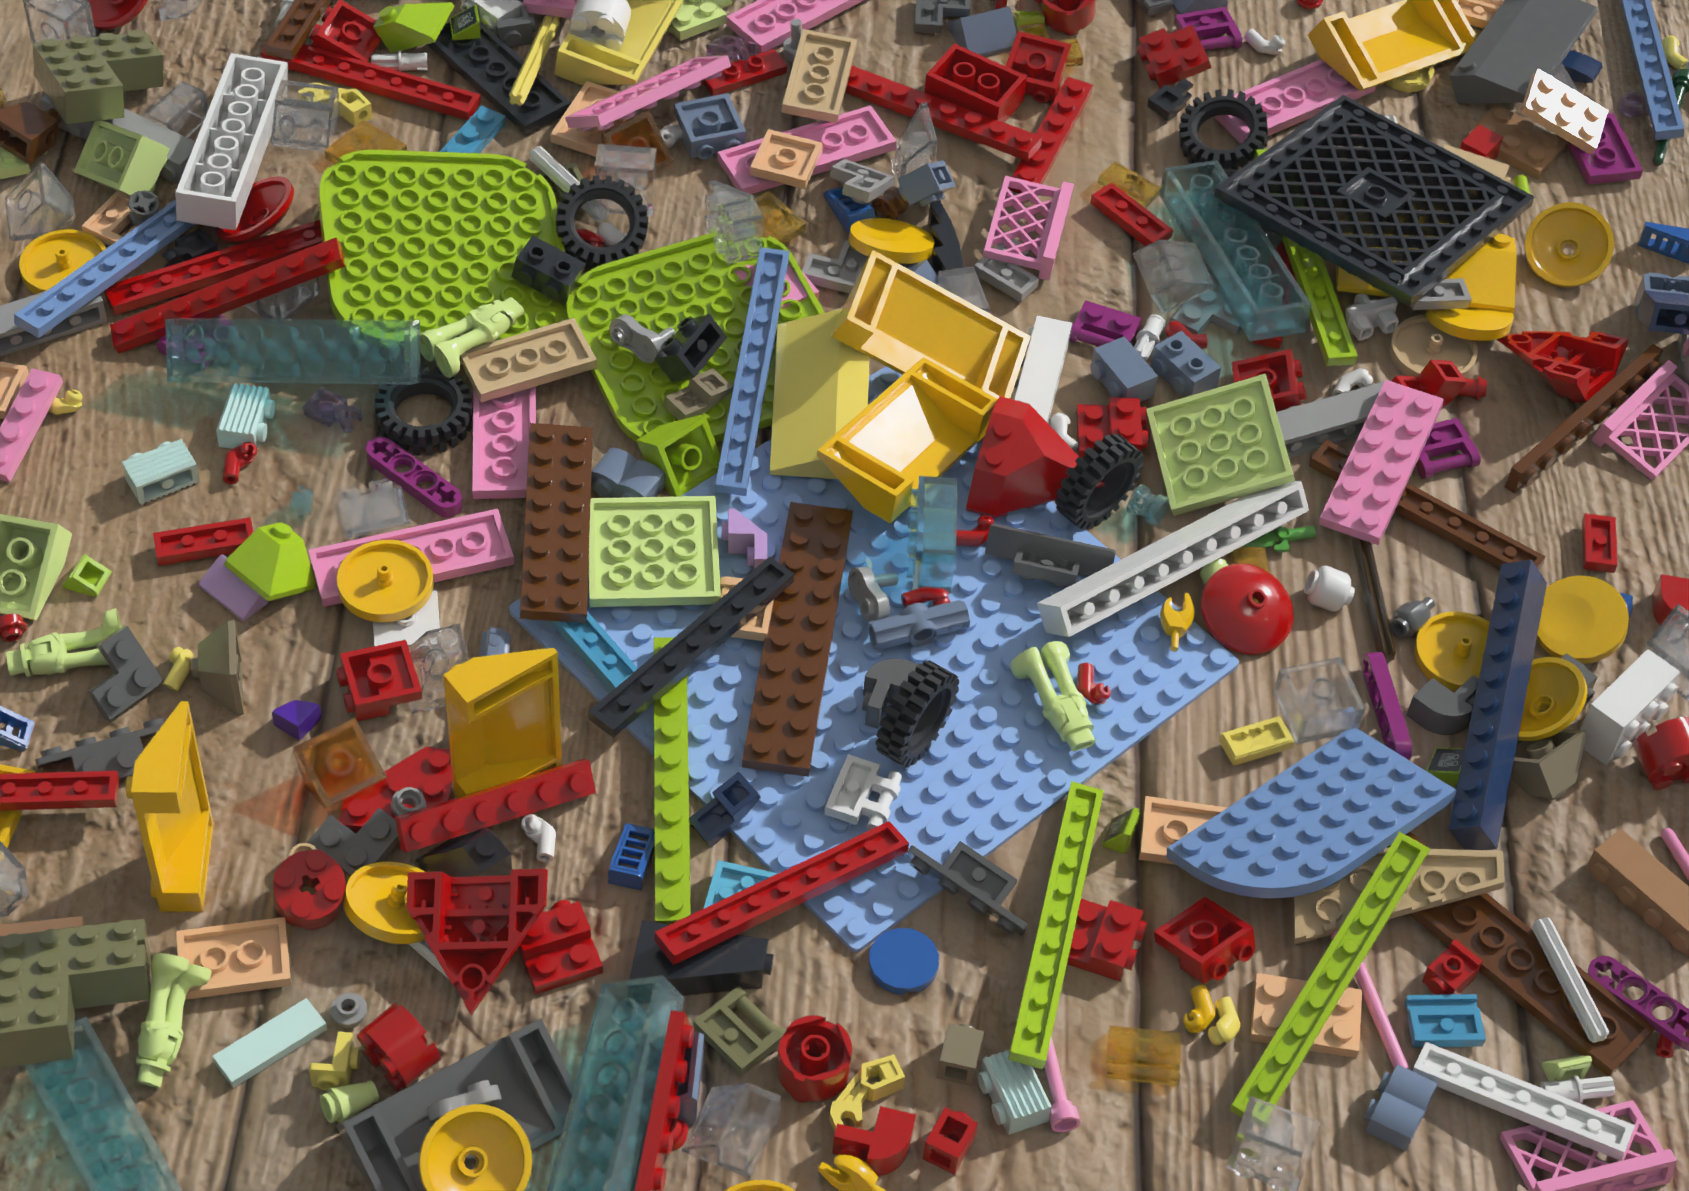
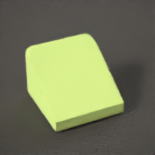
(1566, 1067)

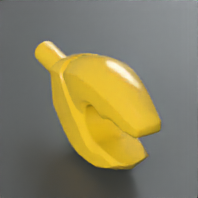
(1176, 622)
(857, 1176)

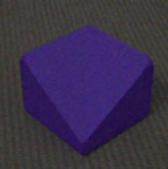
(297, 717)

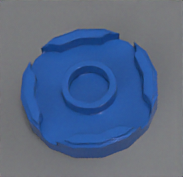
(903, 961)

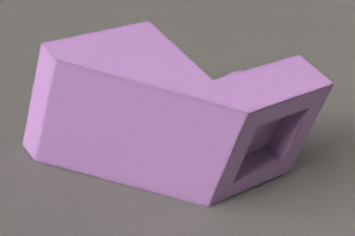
(744, 538)

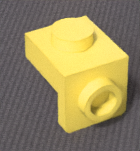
(339, 1072)

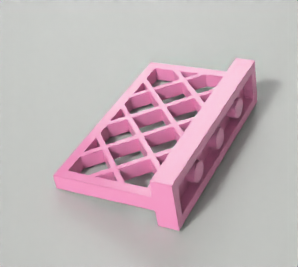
(1050, 235)
(1635, 408)
(1630, 1174)

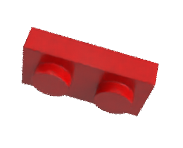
(1599, 543)

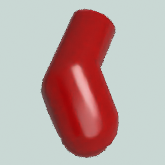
(236, 460)

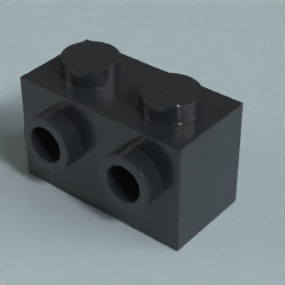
(547, 270)
(690, 347)

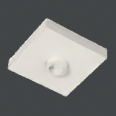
(411, 627)

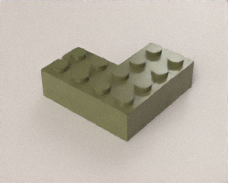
(90, 74)
(65, 970)

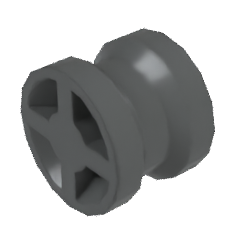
(144, 201)

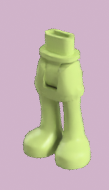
(485, 326)
(49, 653)
(1066, 711)
(162, 1030)

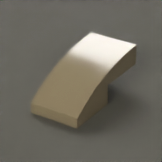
(700, 395)

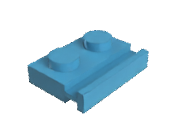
(1445, 1020)

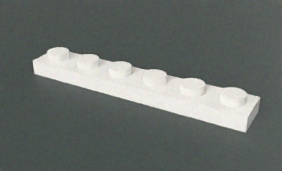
(1524, 1101)

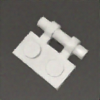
(853, 789)

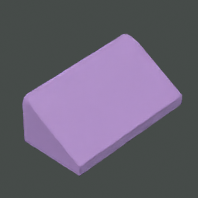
(231, 591)

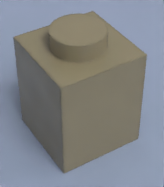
(960, 1054)

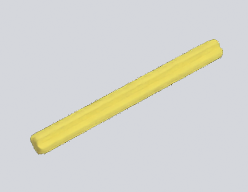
(534, 60)

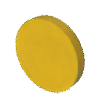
(893, 239)
(55, 257)
(1472, 322)
(385, 580)
(1582, 619)
(1451, 647)
(377, 902)

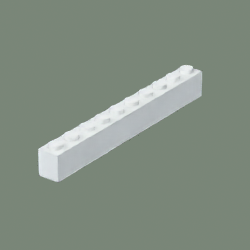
(1170, 558)

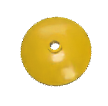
(1573, 227)
(1552, 698)
(490, 1137)

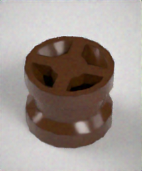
(890, 204)

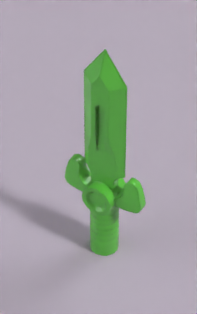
(1282, 537)

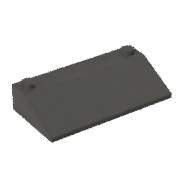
(1516, 44)
(532, 1088)

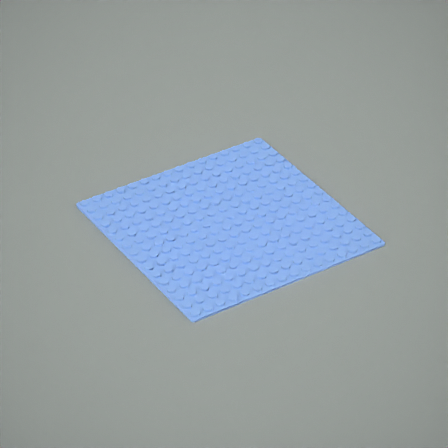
(994, 758)

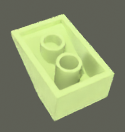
(121, 158)
(29, 563)

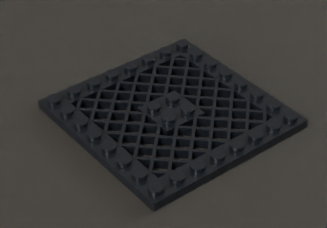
(1377, 194)

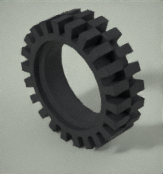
(1223, 105)
(609, 190)
(430, 436)
(1118, 464)
(917, 713)

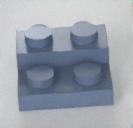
(709, 125)

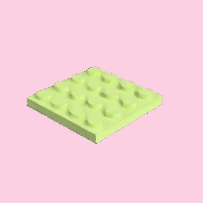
(1220, 445)
(653, 551)

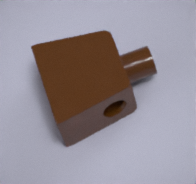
(28, 130)

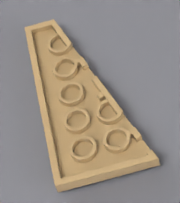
(1441, 879)

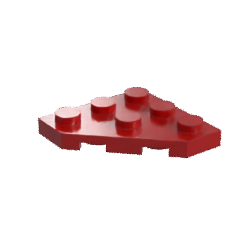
(425, 770)

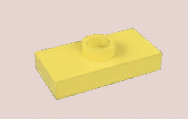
(1256, 740)

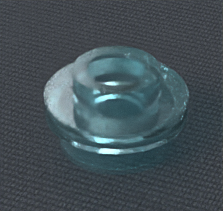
(301, 501)

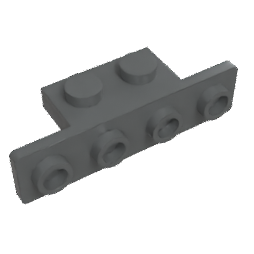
(1046, 556)
(111, 754)
(975, 879)

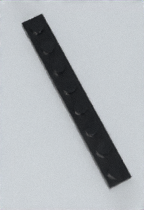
(690, 647)

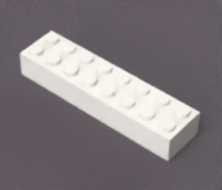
(230, 143)

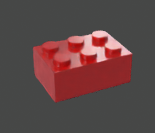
(976, 83)

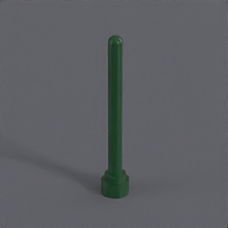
(1681, 86)

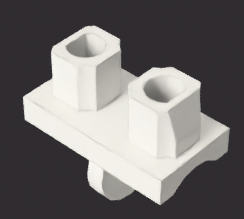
(1367, 314)

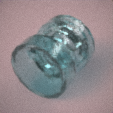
(1148, 505)

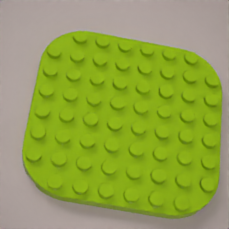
(435, 235)
(659, 293)

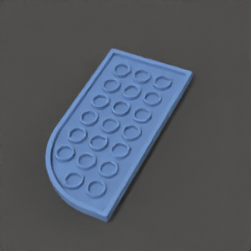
(1313, 821)

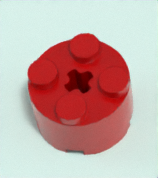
(1068, 15)
(1665, 753)
(301, 908)
(399, 1046)
(814, 1059)

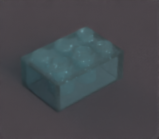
(934, 533)

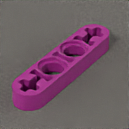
(417, 474)
(1386, 704)
(1644, 1006)

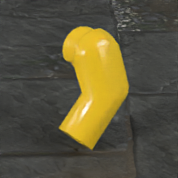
(1203, 1012)

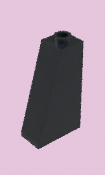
(721, 968)

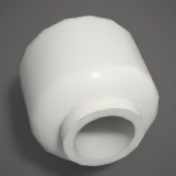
(1329, 588)

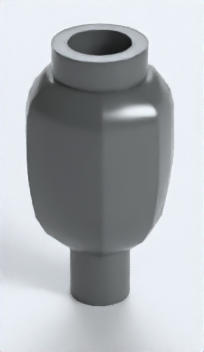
(1411, 617)

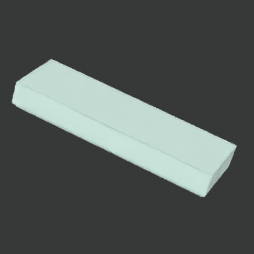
(269, 1043)

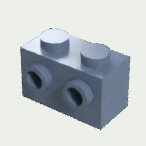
(926, 184)
(1185, 365)
(1123, 370)

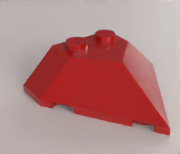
(1570, 363)
(1018, 461)
(475, 922)

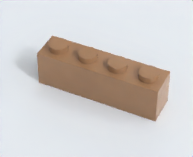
(1644, 886)

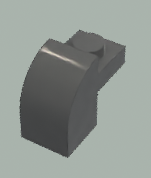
(881, 684)
(1442, 710)

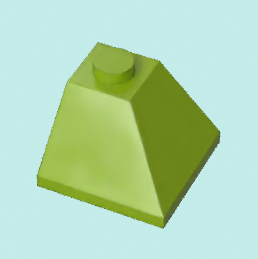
(411, 24)
(683, 452)
(273, 562)

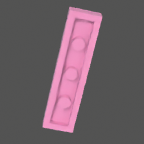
(25, 419)

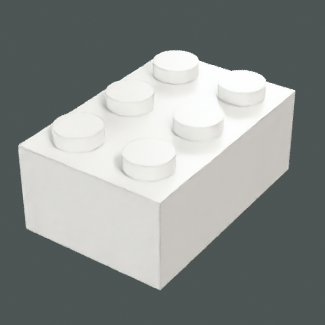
(1629, 707)

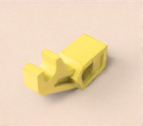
(353, 106)
(851, 1099)

